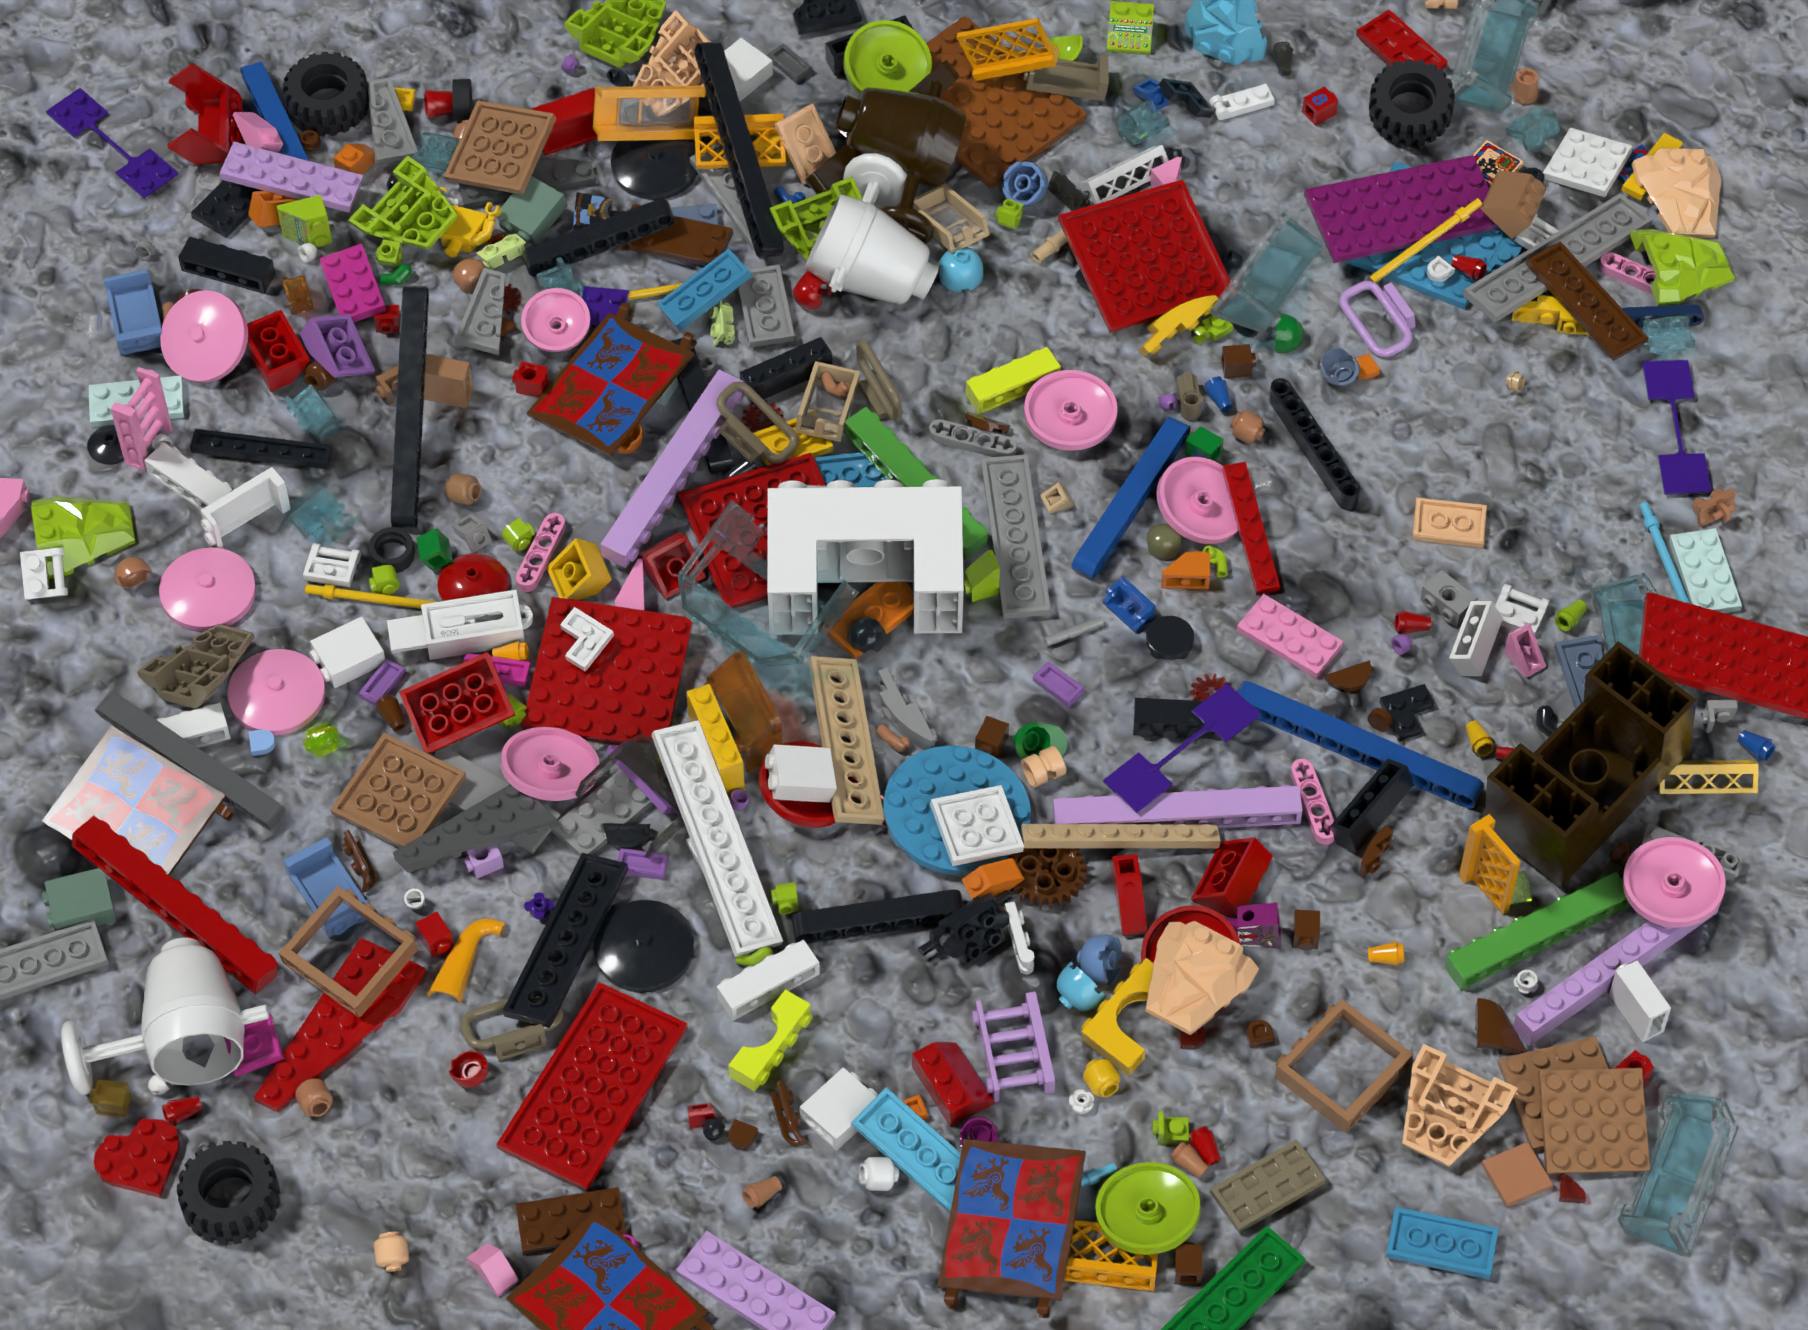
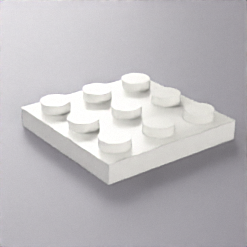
(1587, 162)
(977, 825)

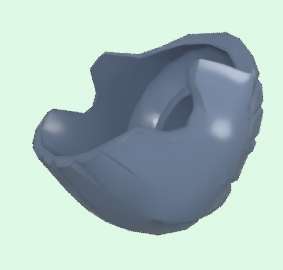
(1339, 367)

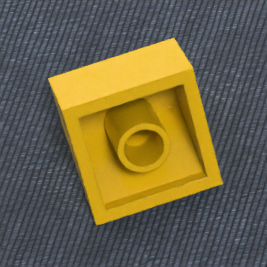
(579, 571)

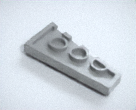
(389, 126)

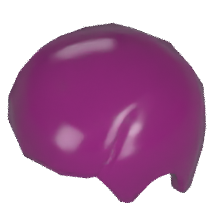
(979, 1129)

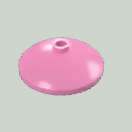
(554, 308)

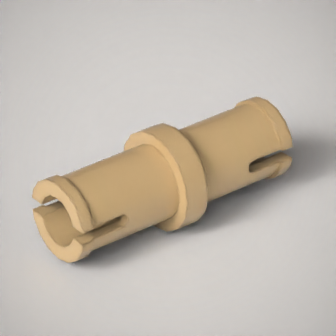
(1050, 246)

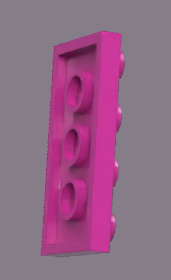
(353, 283)

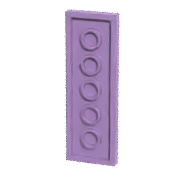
(290, 176)
(751, 1288)

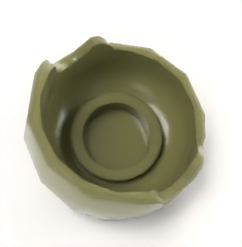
(1163, 542)

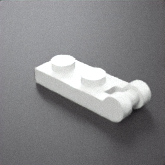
(1242, 102)
(1019, 939)

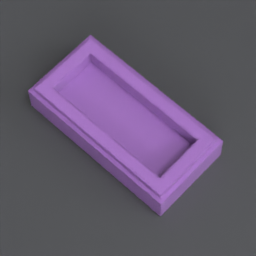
(382, 681)
(1058, 684)
(643, 867)

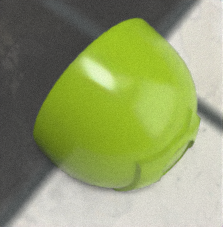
(1069, 46)

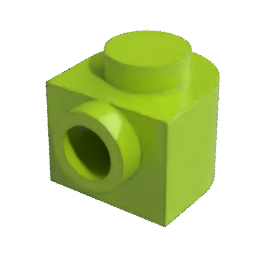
(1009, 214)
(390, 253)
(518, 534)
(384, 580)
(519, 709)
(786, 897)

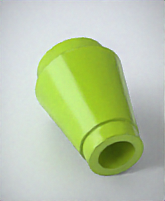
(1569, 617)

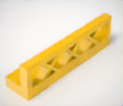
(1712, 767)

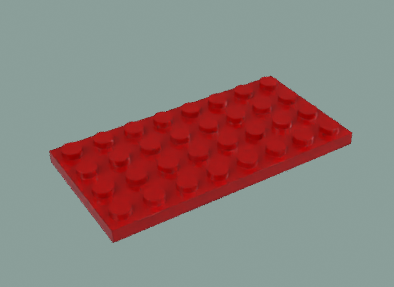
(1726, 654)
(592, 1086)

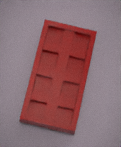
(1397, 41)

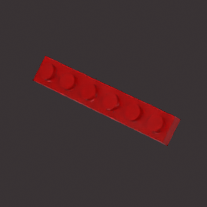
(1250, 528)

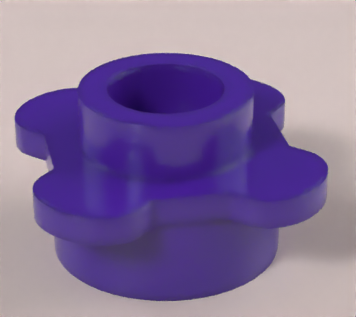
(539, 912)

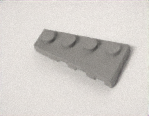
(483, 317)

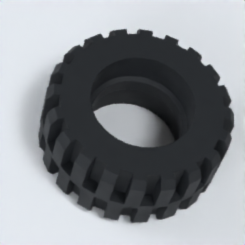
(320, 73)
(1415, 78)
(219, 1164)

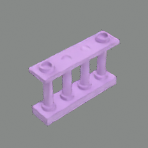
(1033, 1031)

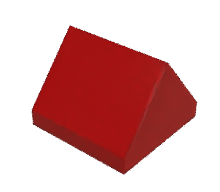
(699, 1114)

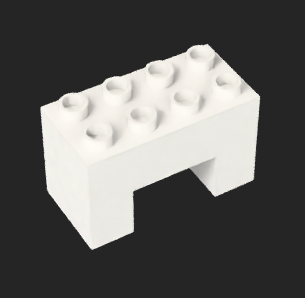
(865, 537)

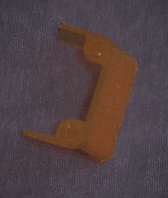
(747, 708)

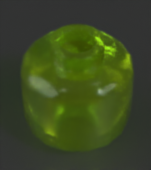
(322, 739)

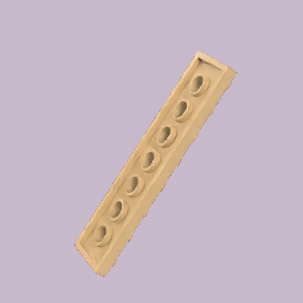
(856, 731)

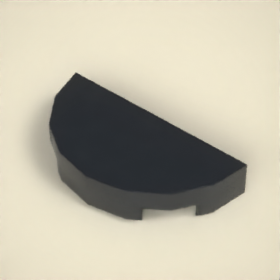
(625, 835)

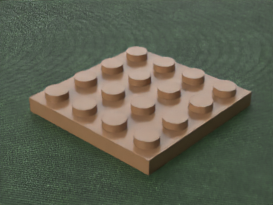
(500, 147)
(398, 792)
(1523, 1070)
(1593, 1121)

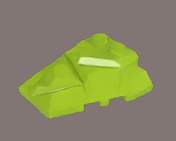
(617, 29)
(410, 211)
(804, 219)
(1682, 264)
(82, 528)

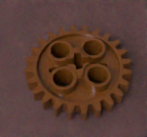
(1064, 861)

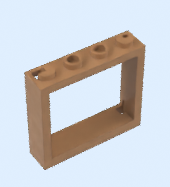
(361, 1002)
(1314, 1097)

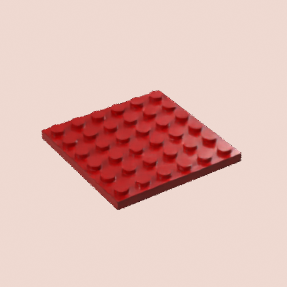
(1144, 254)
(704, 505)
(627, 686)

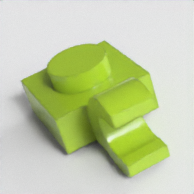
(1213, 328)

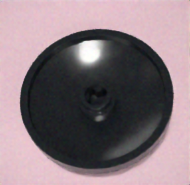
(653, 167)
(644, 946)

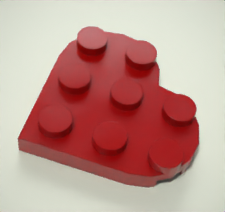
(141, 1159)

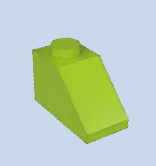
(982, 577)

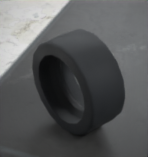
(462, 99)
(387, 536)

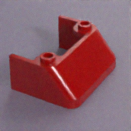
(215, 107)

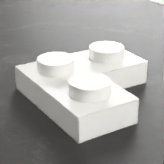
(591, 638)

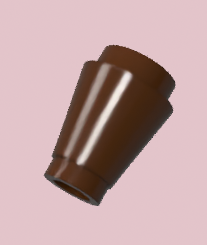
(390, 711)

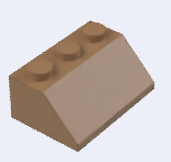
(1513, 201)

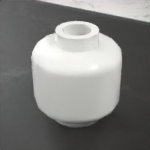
(878, 1173)

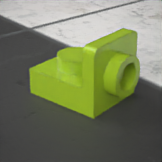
(1171, 1129)

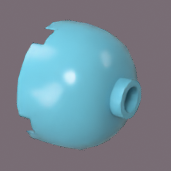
(961, 270)
(1078, 989)

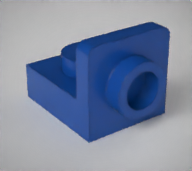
(1151, 90)

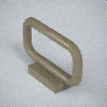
(878, 388)
(742, 437)
(509, 1043)

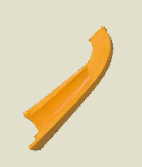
(457, 967)

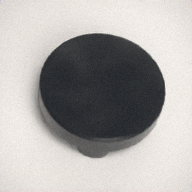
(1169, 638)

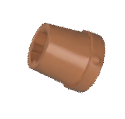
(1526, 86)

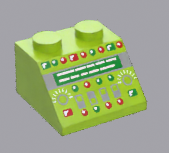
(1130, 27)
(305, 221)

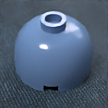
(1025, 183)
(1100, 957)

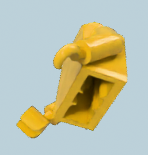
(469, 229)

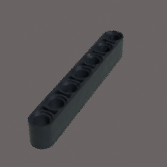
(600, 236)
(693, 385)
(1314, 444)
(875, 916)

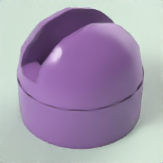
(570, 63)
(1167, 401)
(1401, 643)
(738, 796)

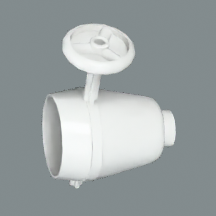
(865, 247)
(182, 998)

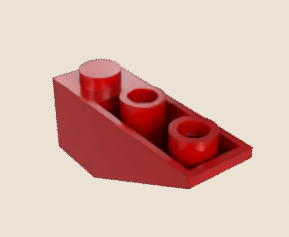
(1129, 894)

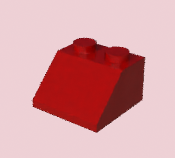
(665, 561)

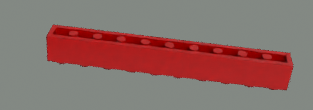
(174, 903)

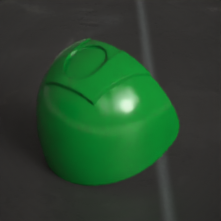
(1288, 334)

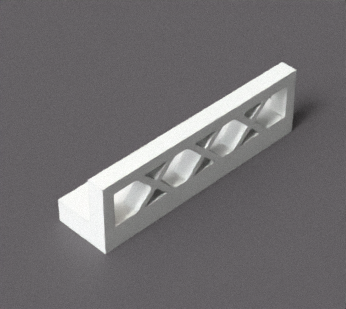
(1119, 170)

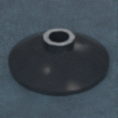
(102, 449)

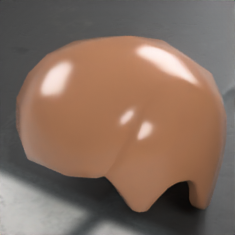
(467, 274)
(131, 572)

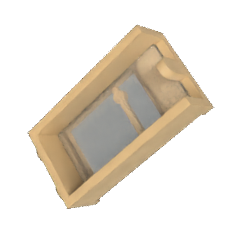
(953, 218)
(822, 412)

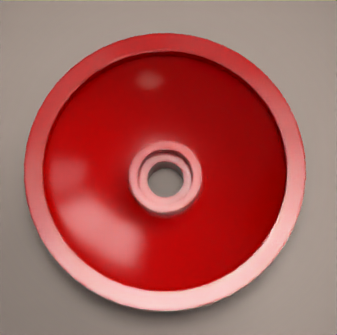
(488, 578)

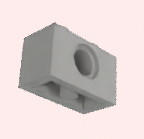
(1445, 587)

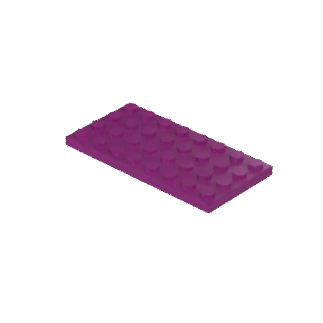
(1398, 208)

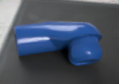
(783, 196)

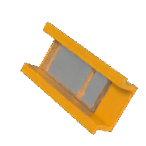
(646, 112)

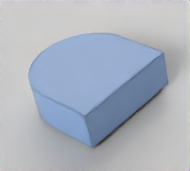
(261, 742)

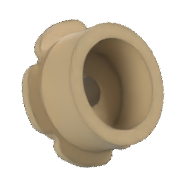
(1515, 381)

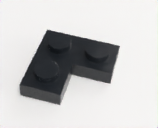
(1187, 93)
(1402, 708)

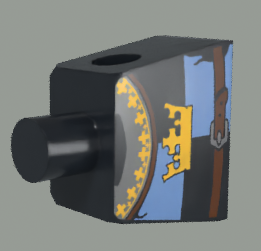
(592, 209)

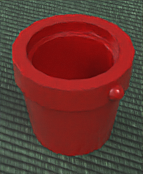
(437, 103)

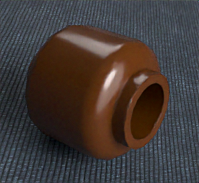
(318, 376)

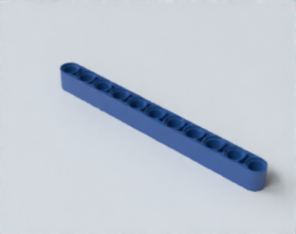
(1361, 745)

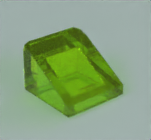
(1522, 889)

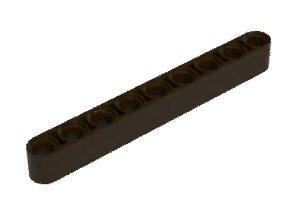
(834, 167)

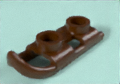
(361, 862)
(792, 1119)

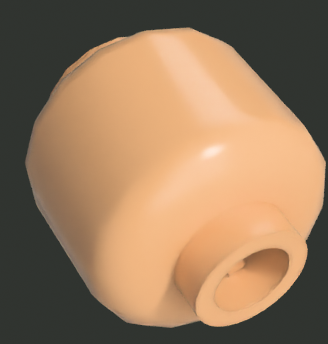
(391, 1251)

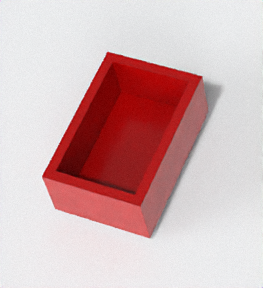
(573, 121)

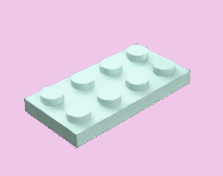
(106, 394)
(1705, 570)

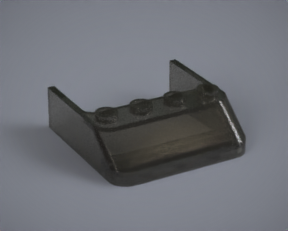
(643, 759)

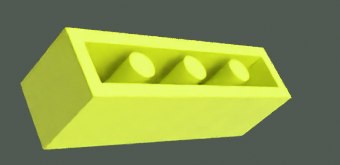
(1010, 380)

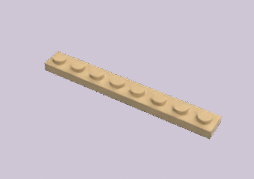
(1120, 835)

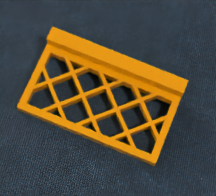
(1013, 61)
(758, 125)
(1489, 859)
(1103, 1270)

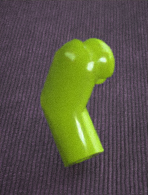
(1219, 560)

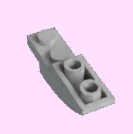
(904, 717)
(1728, 859)

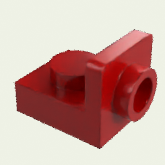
(389, 320)

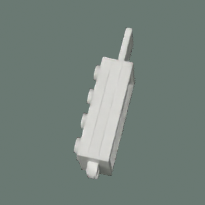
(462, 625)

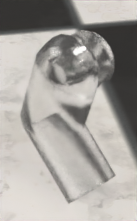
(878, 747)

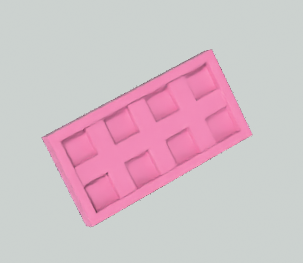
(1289, 636)

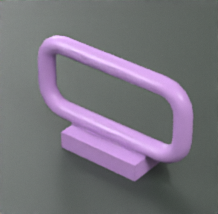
(1394, 306)

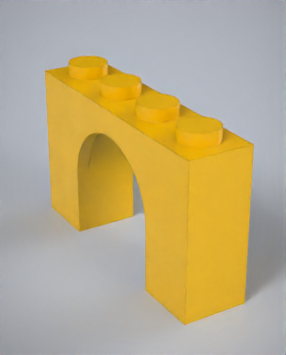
(705, 708)
(1103, 1031)

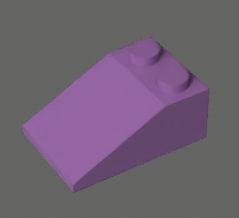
(337, 345)

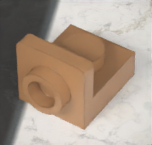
(386, 384)

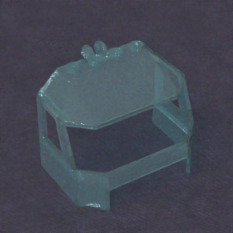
(738, 537)

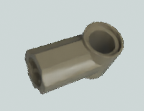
(1189, 396)

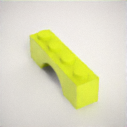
(753, 1064)

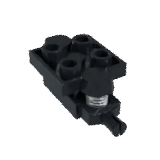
(971, 929)

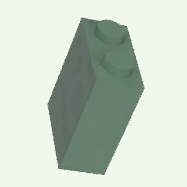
(532, 212)
(79, 899)

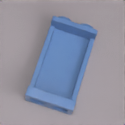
(133, 311)
(315, 875)

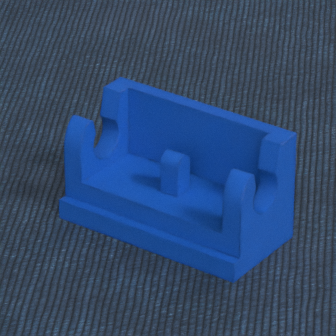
(1129, 604)

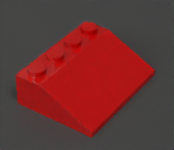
(457, 703)

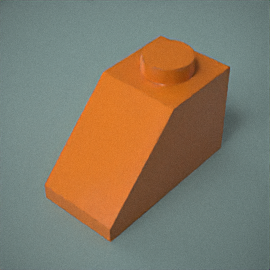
(354, 158)
(264, 208)
(1188, 572)
(993, 878)

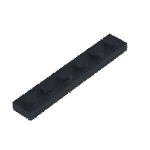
(261, 448)

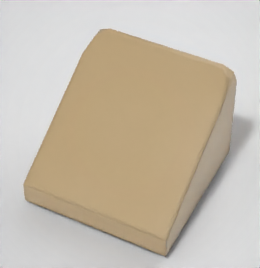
(1057, 498)

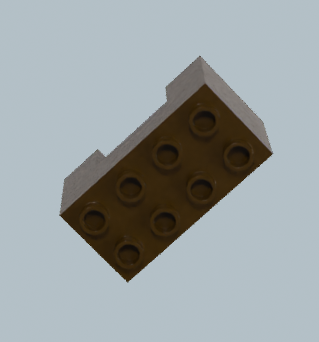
(1593, 767)

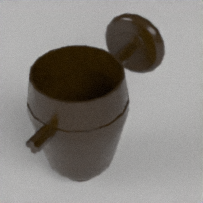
(911, 130)

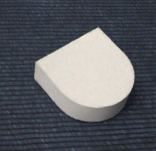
(1439, 270)

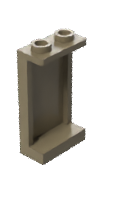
(1072, 79)

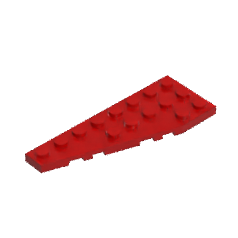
(333, 1030)

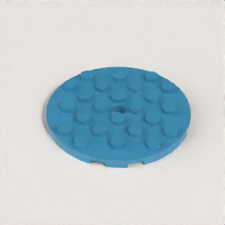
(939, 774)

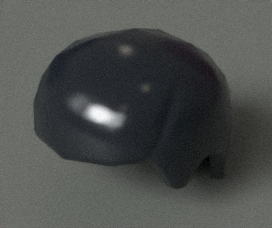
(867, 635)

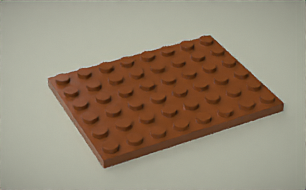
(1001, 116)

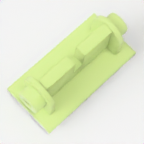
(510, 246)
(721, 331)

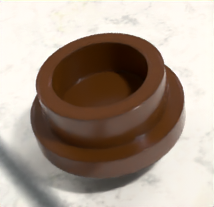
(310, 140)

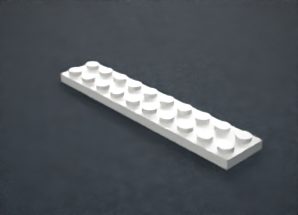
(717, 838)

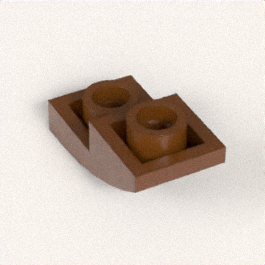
(1372, 857)

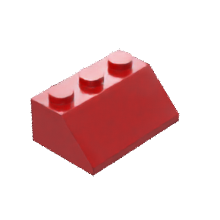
(275, 350)
(1232, 875)
(951, 1081)

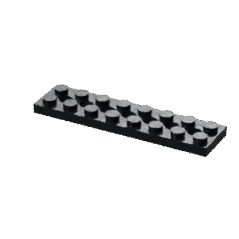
(572, 952)

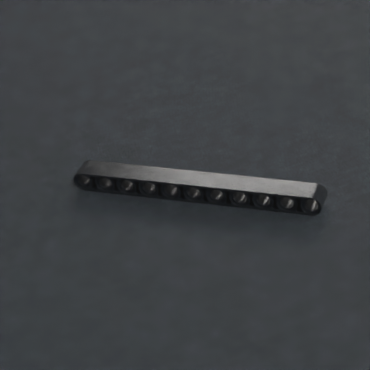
(738, 149)
(409, 407)

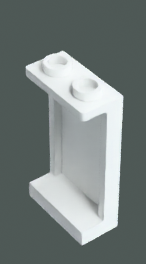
(243, 505)

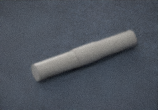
(1073, 631)

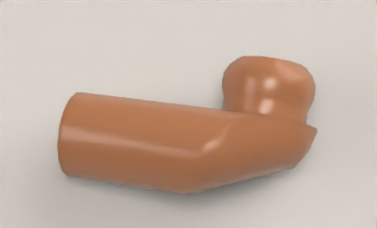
(831, 387)
(897, 744)

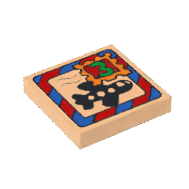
(1494, 159)

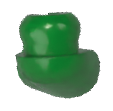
(398, 277)

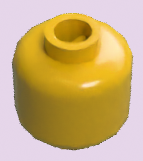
(1101, 1078)

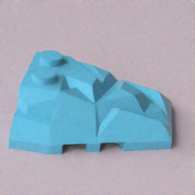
(1226, 30)

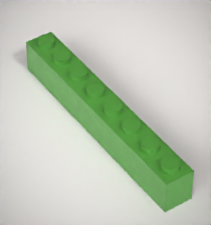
(898, 464)
(1536, 931)

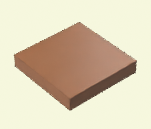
(1517, 1174)

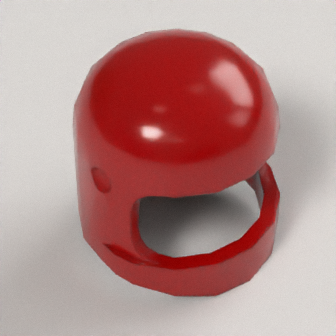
(807, 291)

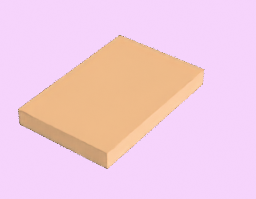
(805, 140)
(1449, 522)

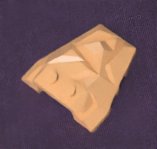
(674, 55)
(1683, 188)
(1196, 975)
(1450, 1107)

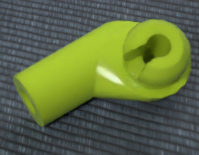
(755, 958)

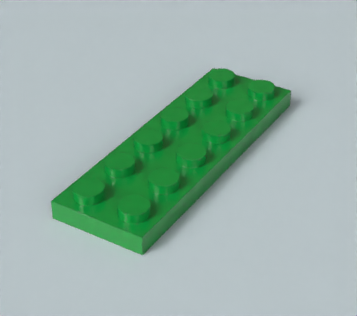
(1241, 1286)

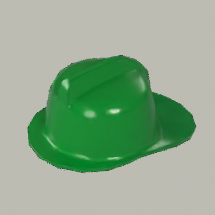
(1038, 736)

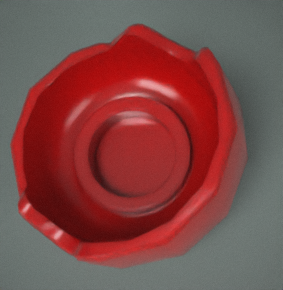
(469, 1069)

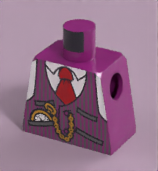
(1258, 925)

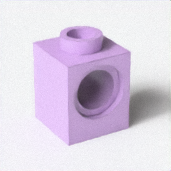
(483, 867)

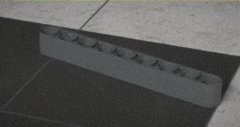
(179, 751)

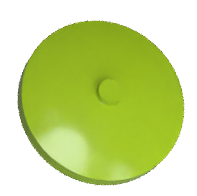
(886, 57)
(1148, 1208)

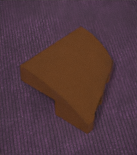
(1495, 1029)

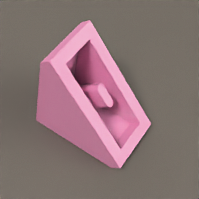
(1166, 172)
(1524, 651)
(493, 1268)

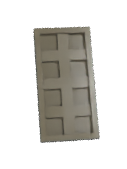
(1267, 1186)

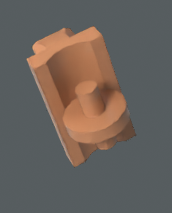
(1717, 507)

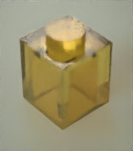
(111, 1098)

